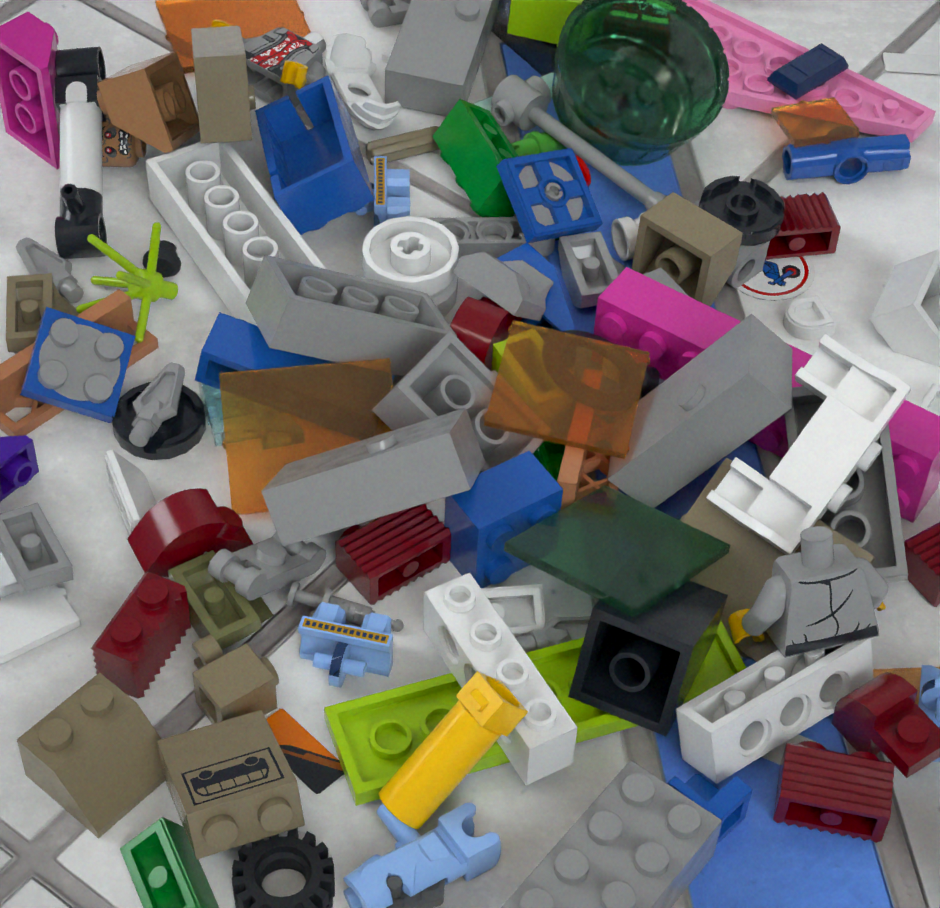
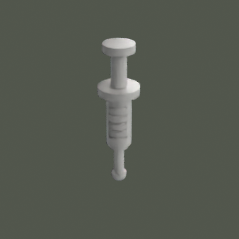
(354, 611)

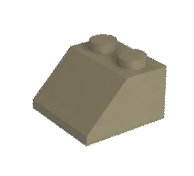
(688, 246)
(94, 755)

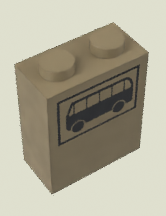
(230, 784)

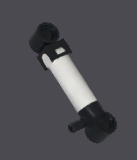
(80, 151)

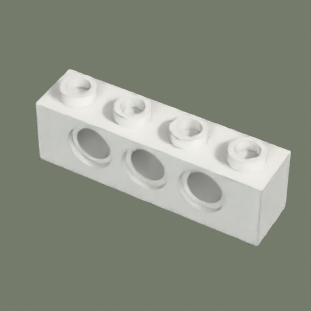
(476, 639)
(768, 706)

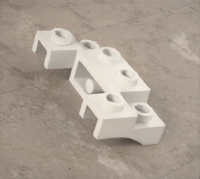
(824, 456)

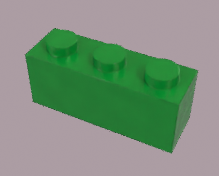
(473, 148)

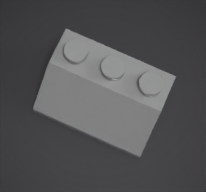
(449, 381)

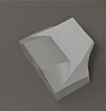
(587, 267)
(508, 283)
(30, 552)

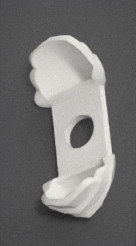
(351, 66)

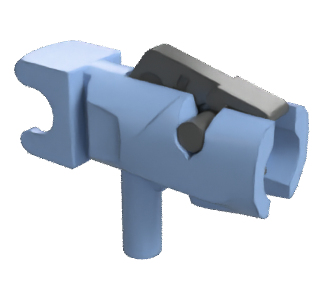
(423, 863)

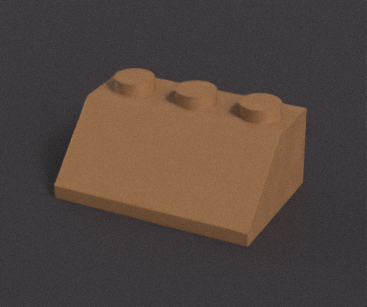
(151, 102)

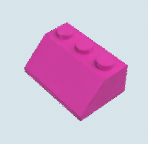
(29, 85)

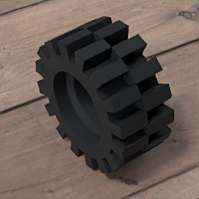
(278, 854)

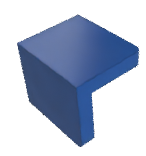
(727, 804)

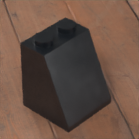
(648, 661)

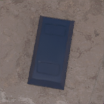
(808, 71)

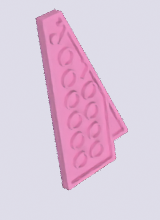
(757, 52)

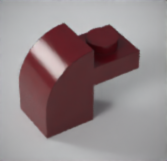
(481, 325)
(183, 529)
(888, 720)

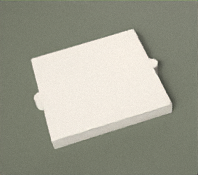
(33, 619)

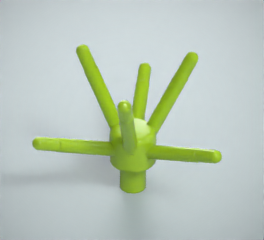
(141, 283)

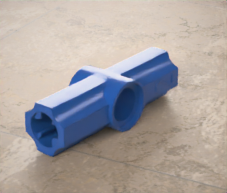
(847, 158)

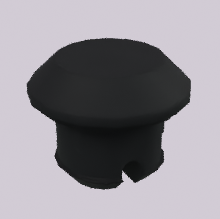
(168, 261)

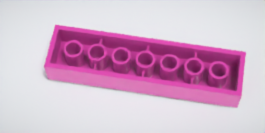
(678, 328)

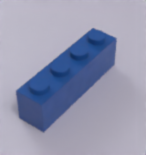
(240, 346)

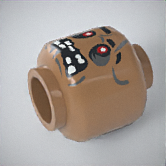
(120, 147)

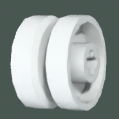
(414, 256)

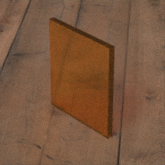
(567, 389)

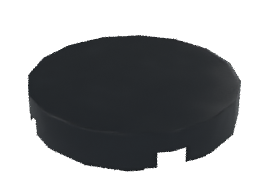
(745, 206)
(174, 435)

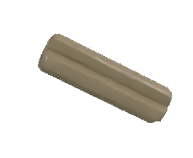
(403, 145)

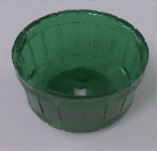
(653, 54)

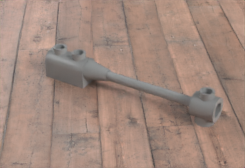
(526, 107)

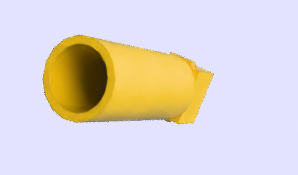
(452, 749)

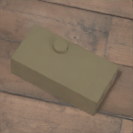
(222, 84)

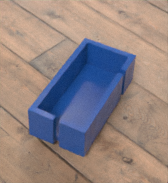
(314, 170)

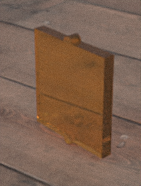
(814, 122)

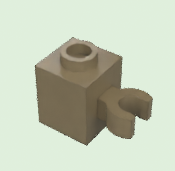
(232, 682)

